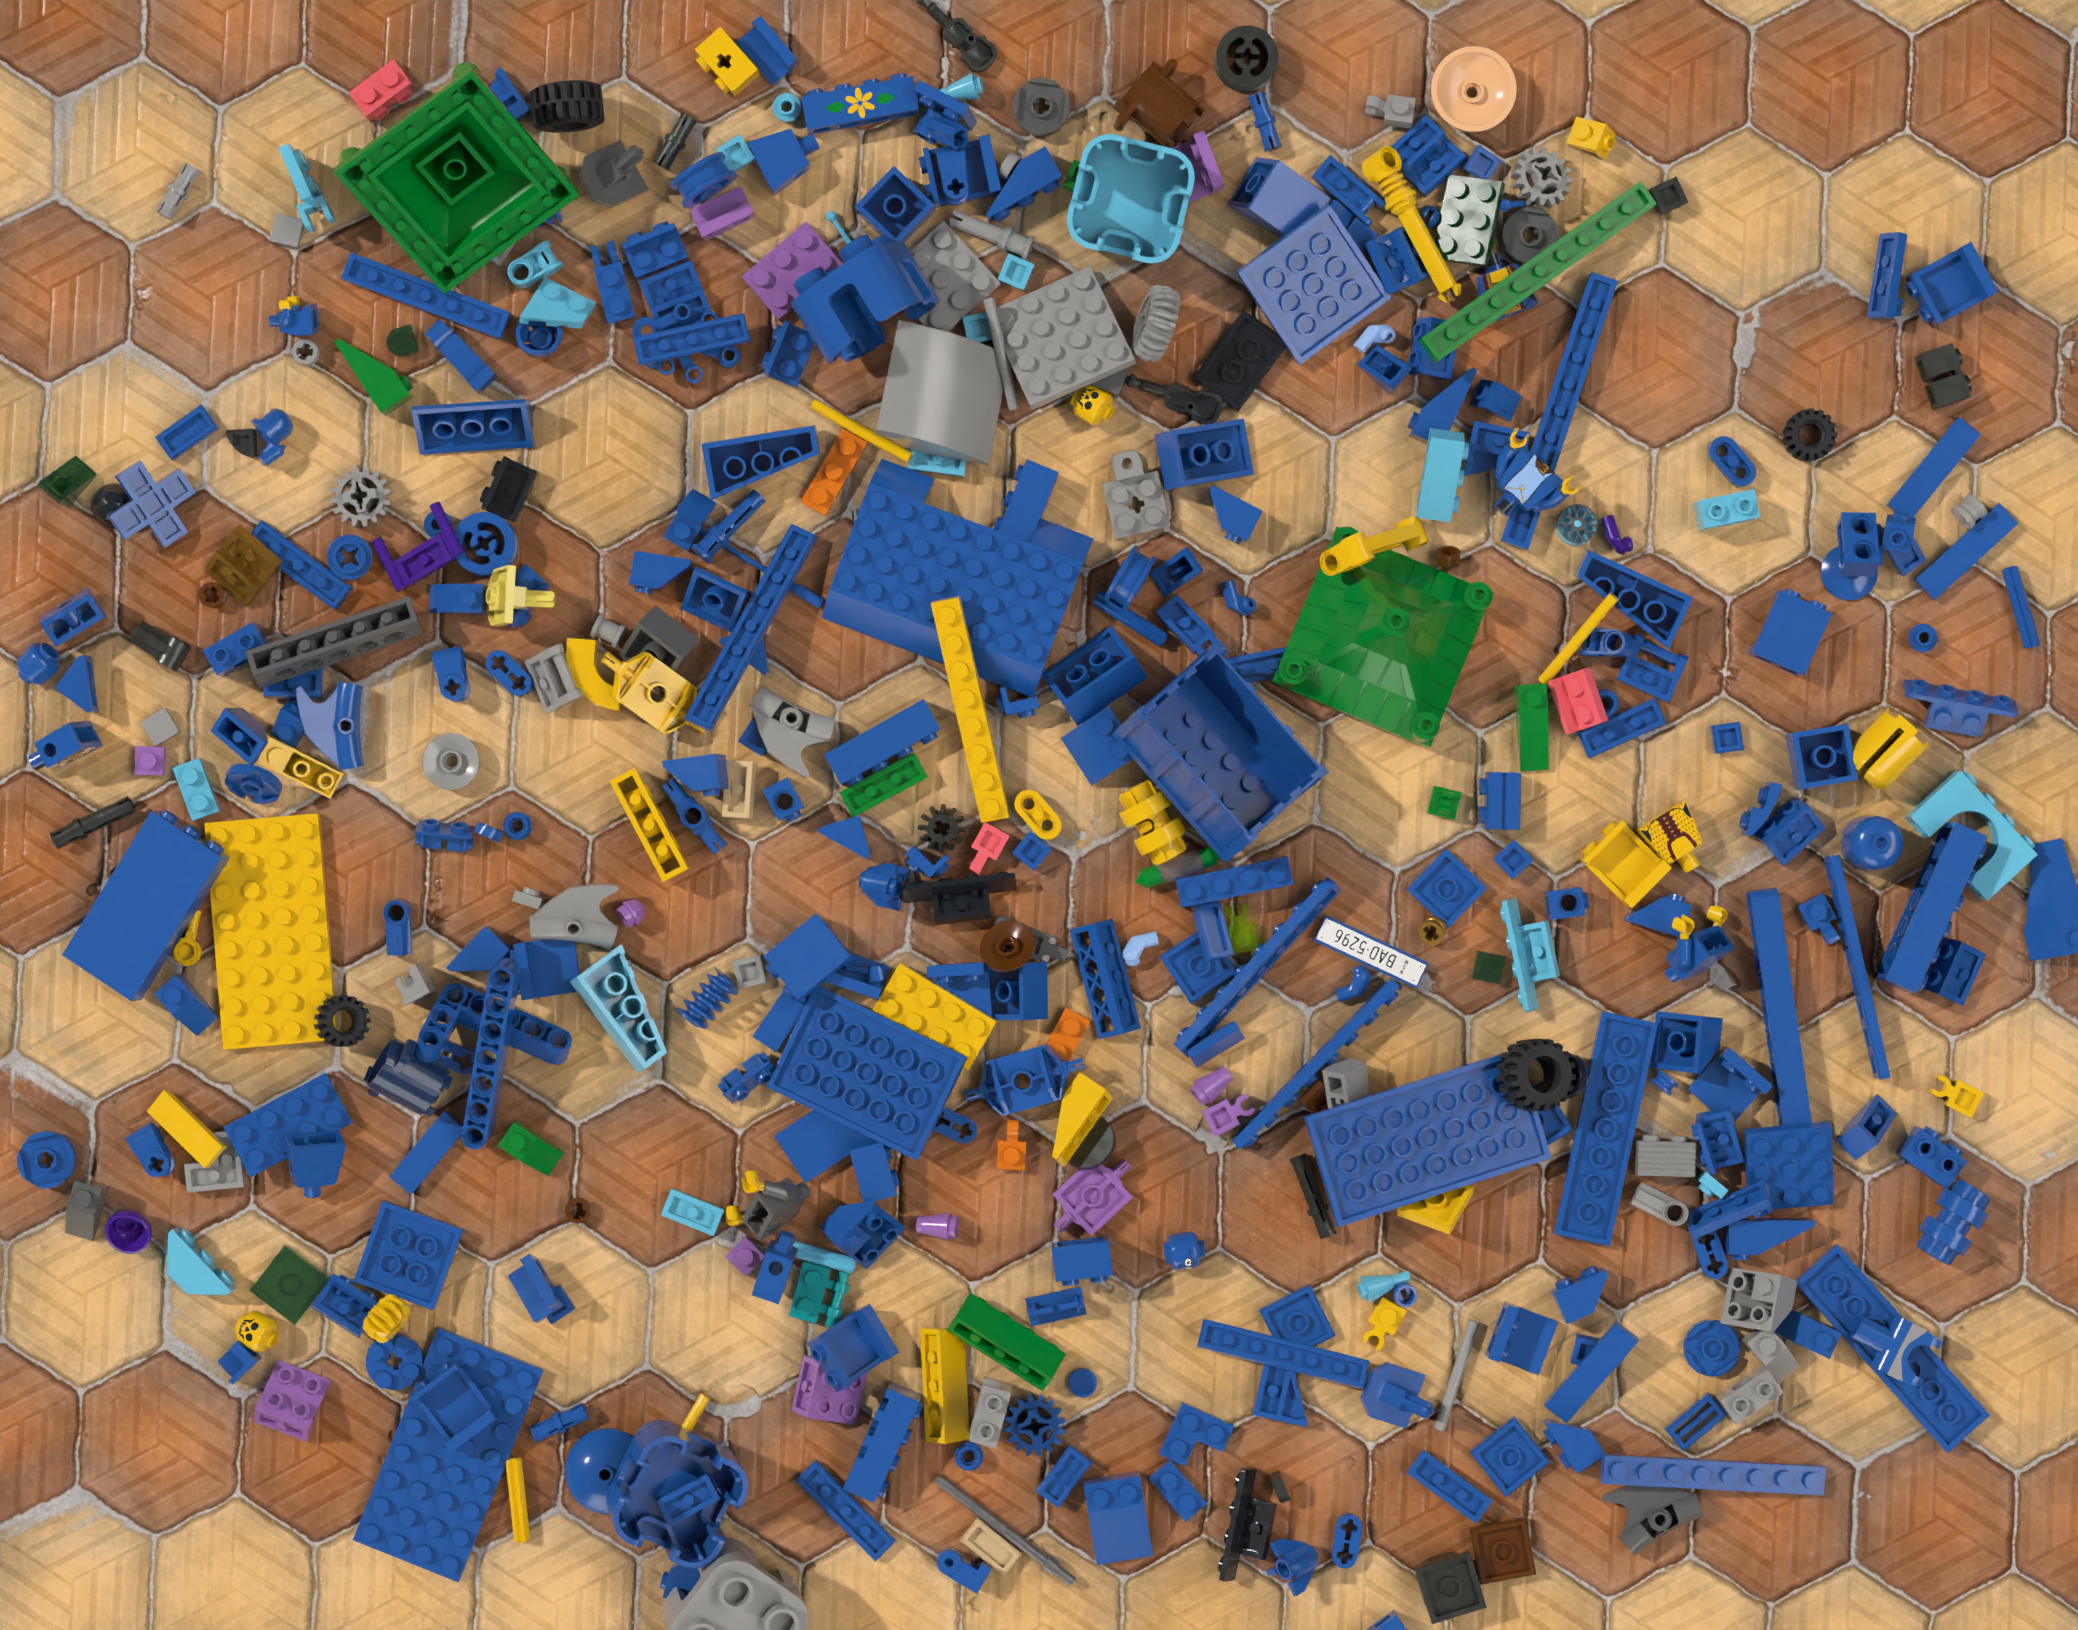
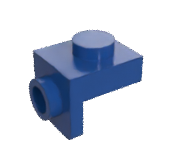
(1496, 399)
(1898, 532)
(1023, 708)
(288, 725)
(919, 862)

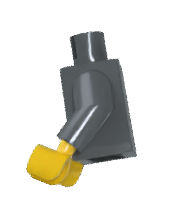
(770, 1207)

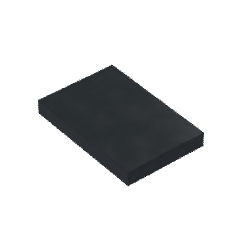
(1240, 360)

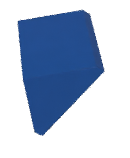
(714, 599)

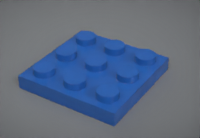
(1792, 1162)
(408, 1254)

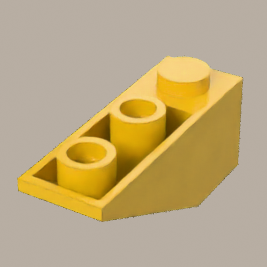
(299, 766)

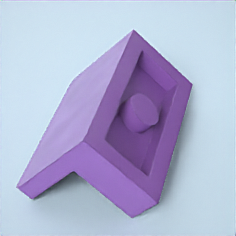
(722, 213)

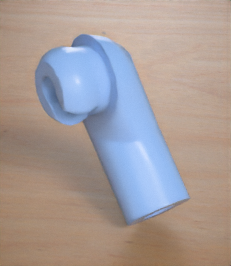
(1374, 334)
(1136, 945)

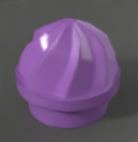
(631, 913)

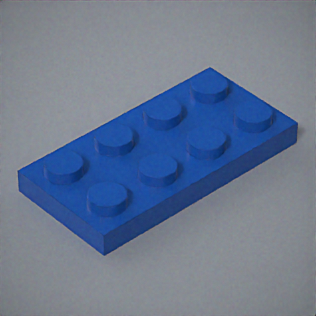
(307, 1109)

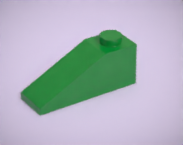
(382, 383)
(1532, 726)

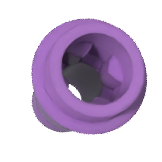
(1209, 1086)
(941, 1226)

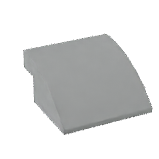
(941, 394)

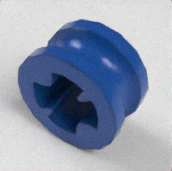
(1664, 1082)

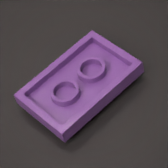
(795, 256)

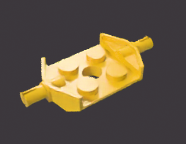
(633, 689)

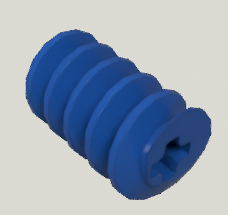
(709, 999)

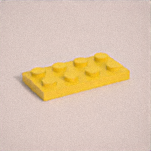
(935, 1013)

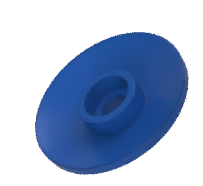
(1844, 586)

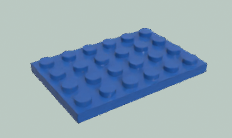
(867, 1072)

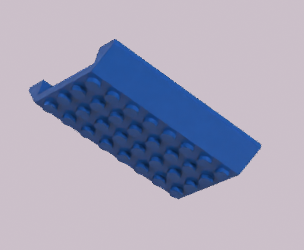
(916, 554)

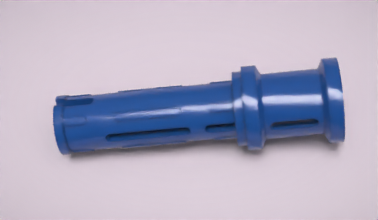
(719, 536)

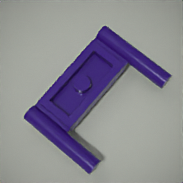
(423, 559)

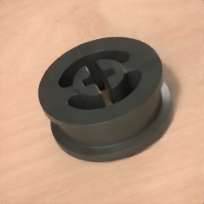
(1246, 36)

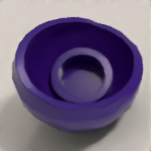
(128, 1231)

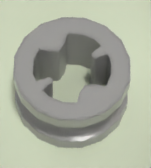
(310, 360)

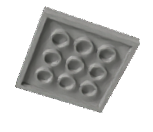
(1062, 338)

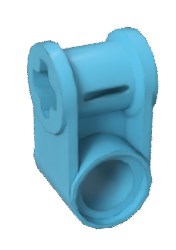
(536, 265)

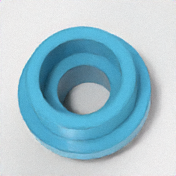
(790, 115)

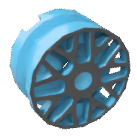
(1576, 524)

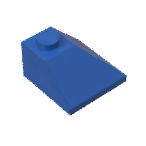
(1685, 1041)

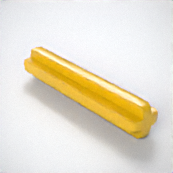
(517, 1500)

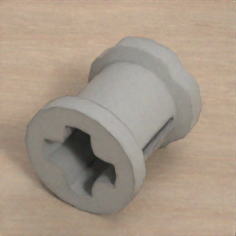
(608, 631)

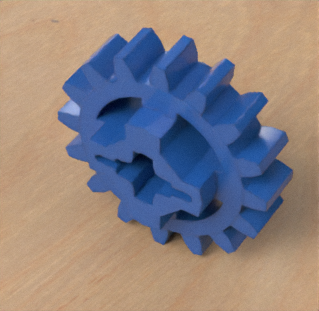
(1032, 1412)

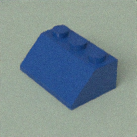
(1094, 675)

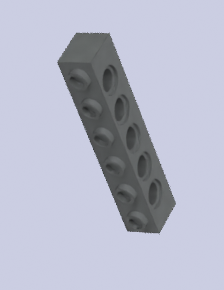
(334, 642)

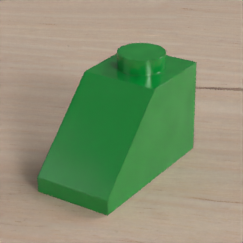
(531, 1148)

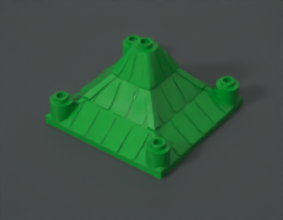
(456, 180)
(1384, 642)

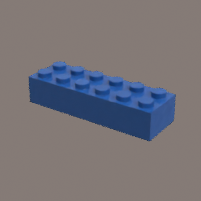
(1931, 907)

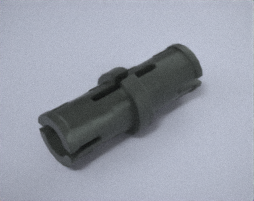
(675, 141)

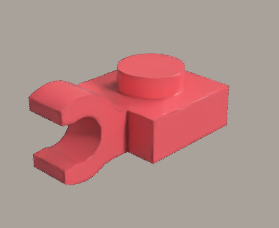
(988, 844)

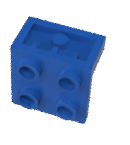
(966, 981)
(1729, 1082)
(1521, 1338)

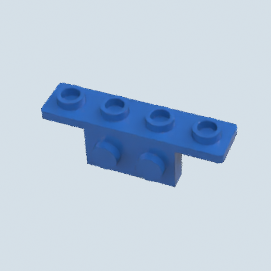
(1958, 709)

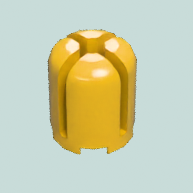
(1895, 759)

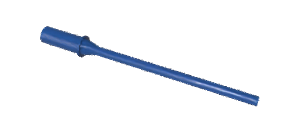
(797, 589)

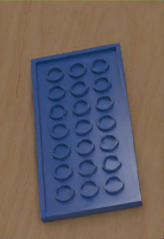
(1421, 1141)
(433, 1500)

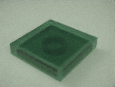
(290, 1284)

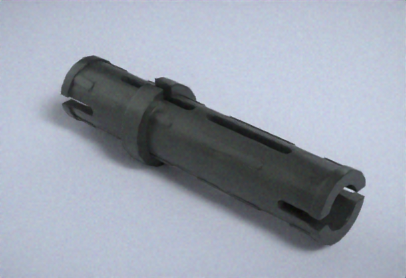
(83, 827)
(1317, 1207)

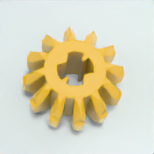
(386, 1318)

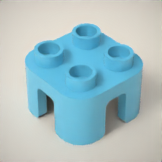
(1130, 198)

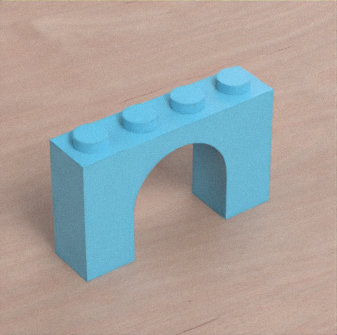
(2008, 849)

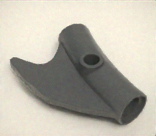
(1643, 1506)

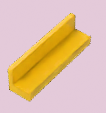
(944, 1386)

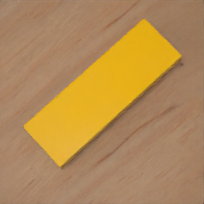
(186, 1128)

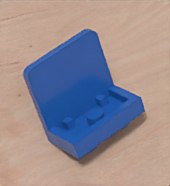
(545, 967)

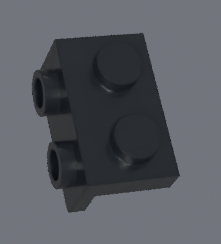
(508, 489)

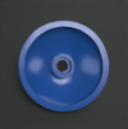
(586, 1459)

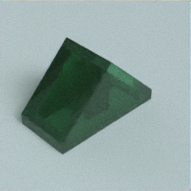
(68, 481)

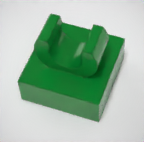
(1444, 802)

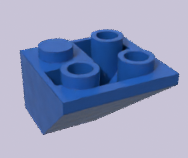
(862, 1231)

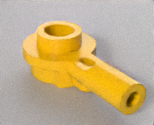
(188, 950)

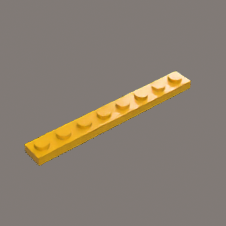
(970, 709)

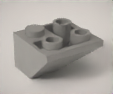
(1757, 1299)

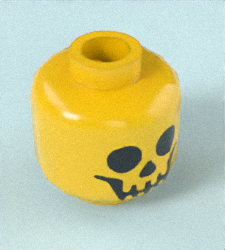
(1092, 404)
(256, 1331)

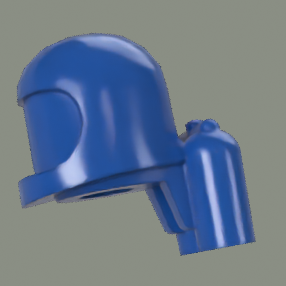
(273, 429)

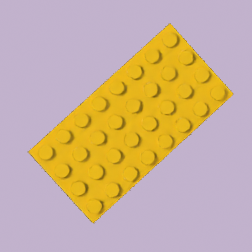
(271, 930)

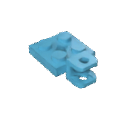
(306, 187)

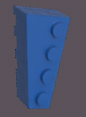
(1641, 599)
(882, 1442)

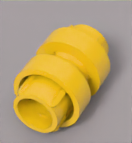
(1159, 839)

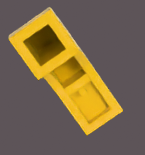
(582, 662)

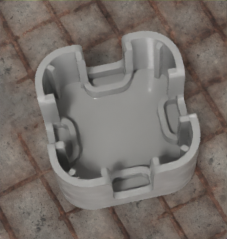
(736, 1596)

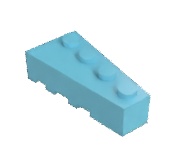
(621, 1009)

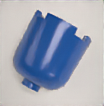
(1871, 843)

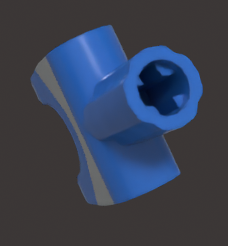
(1893, 1345)

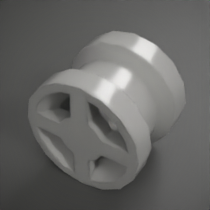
(1969, 511)

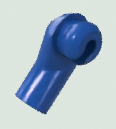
(1235, 601)

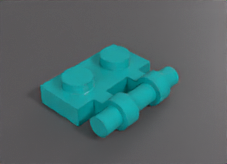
(811, 1290)

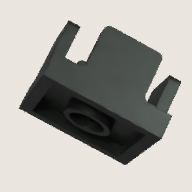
(1449, 1586)

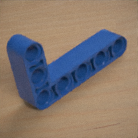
(464, 1013)

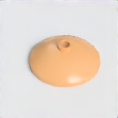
(1476, 70)

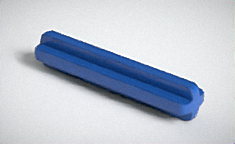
(2021, 607)
(1130, 619)

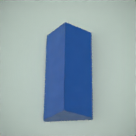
(473, 426)

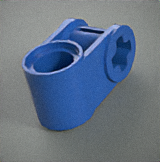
(953, 171)
(1602, 643)
(451, 668)
(149, 1146)

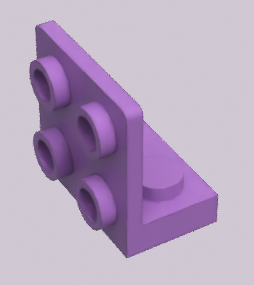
(1207, 175)
(291, 1400)
(820, 1401)

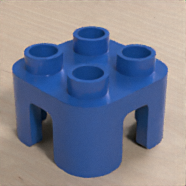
(849, 301)
(659, 1462)

